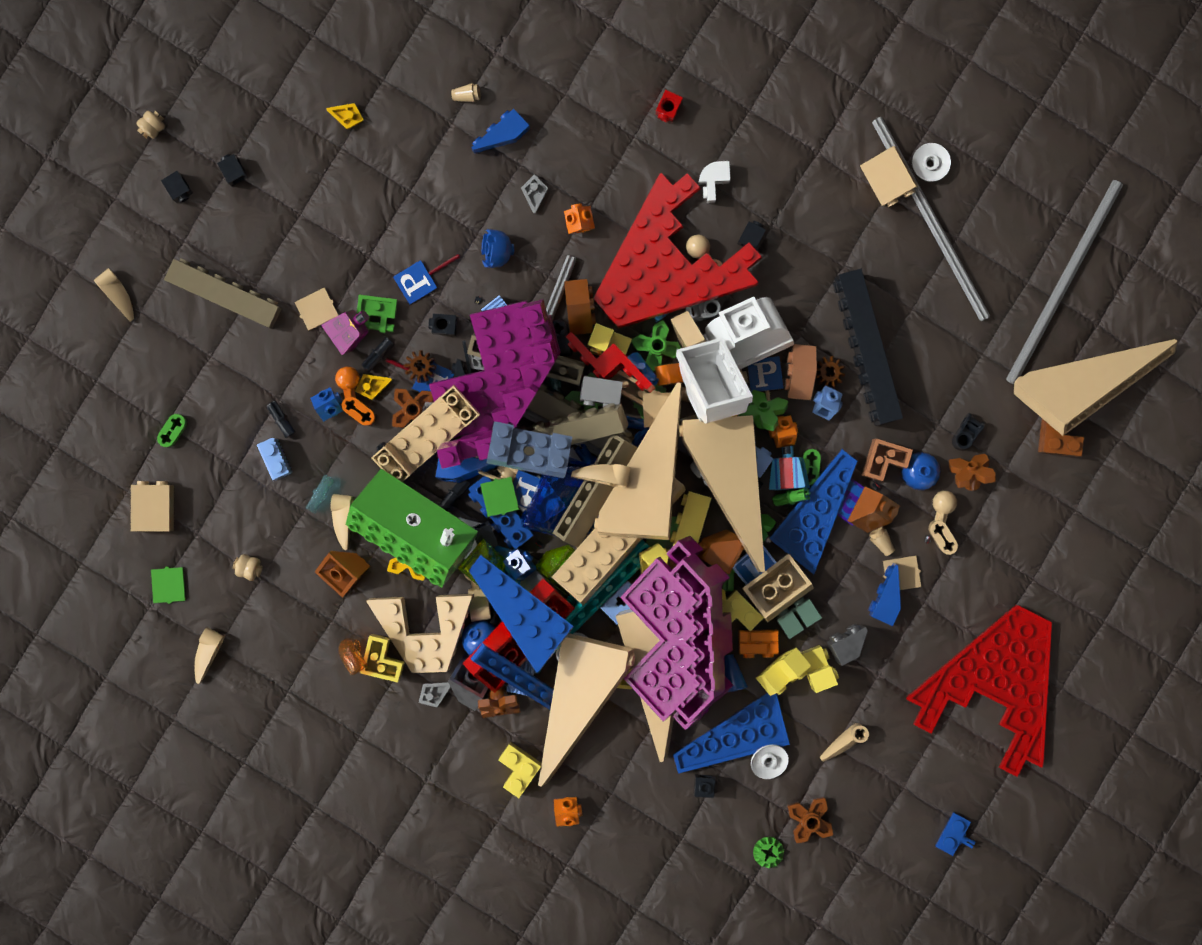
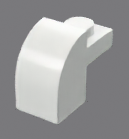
(714, 174)

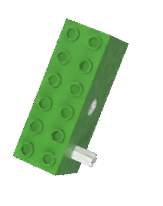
(411, 528)

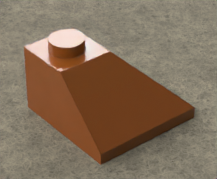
(721, 549)
(342, 570)

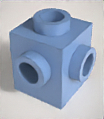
(827, 402)

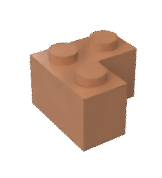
(801, 372)
(884, 453)

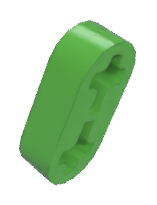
(168, 427)
(815, 464)

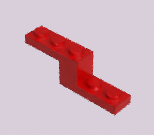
(609, 363)

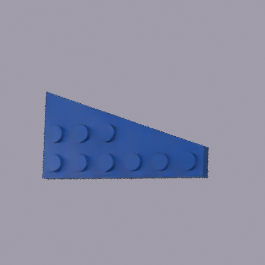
(811, 520)
(528, 620)
(736, 736)

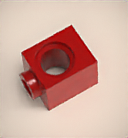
(668, 98)

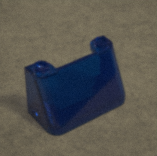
(552, 499)

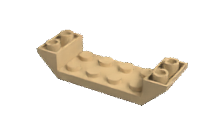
(425, 434)

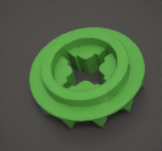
(766, 843)

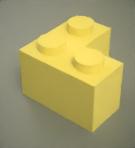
(604, 337)
(742, 610)
(377, 663)
(784, 669)
(820, 674)
(523, 767)

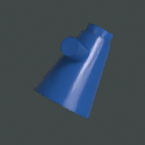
(643, 367)
(733, 673)

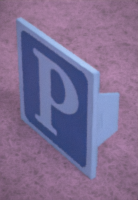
(746, 570)

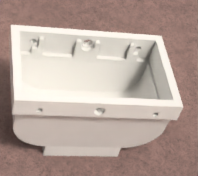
(750, 331)
(713, 381)

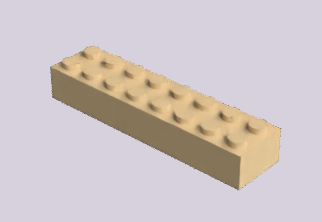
(597, 560)

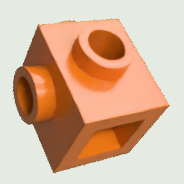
(579, 219)
(785, 432)
(567, 811)

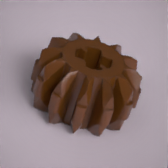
(425, 362)
(835, 371)

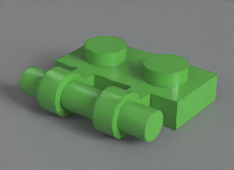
(378, 307)

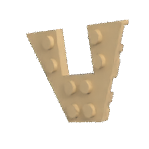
(425, 650)

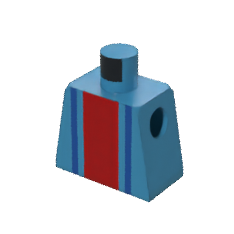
(788, 472)

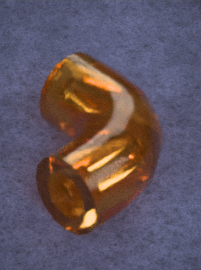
(349, 652)

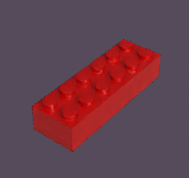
(503, 642)

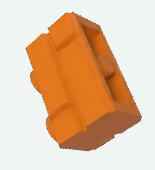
(758, 642)

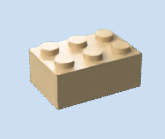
(778, 588)

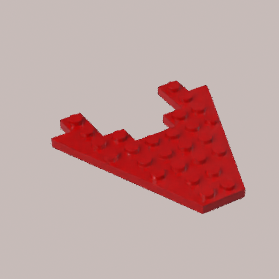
(654, 276)
(1008, 666)

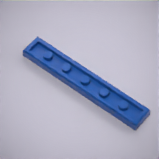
(513, 675)

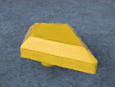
(346, 114)
(371, 385)

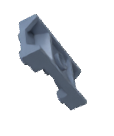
(549, 455)

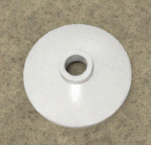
(939, 157)
(773, 766)

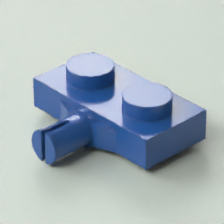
(954, 834)

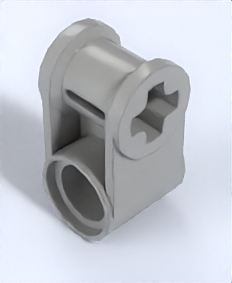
(700, 311)

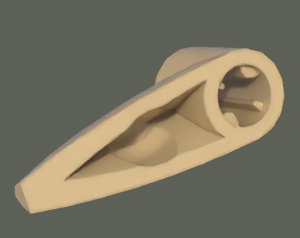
(115, 291)
(611, 475)
(340, 507)
(207, 650)
(845, 741)

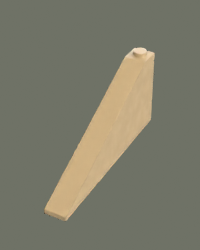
(1076, 390)
(728, 464)
(647, 501)
(642, 640)
(583, 684)

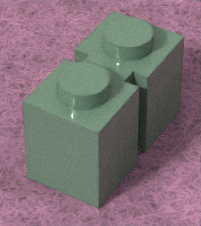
(805, 611)

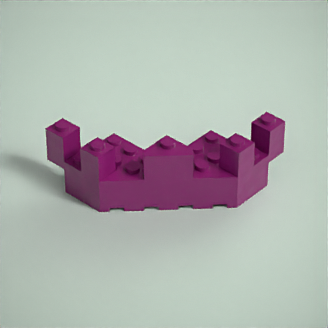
(517, 354)
(694, 634)

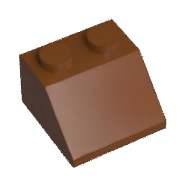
(873, 511)

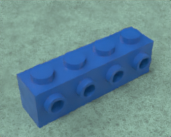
(507, 524)

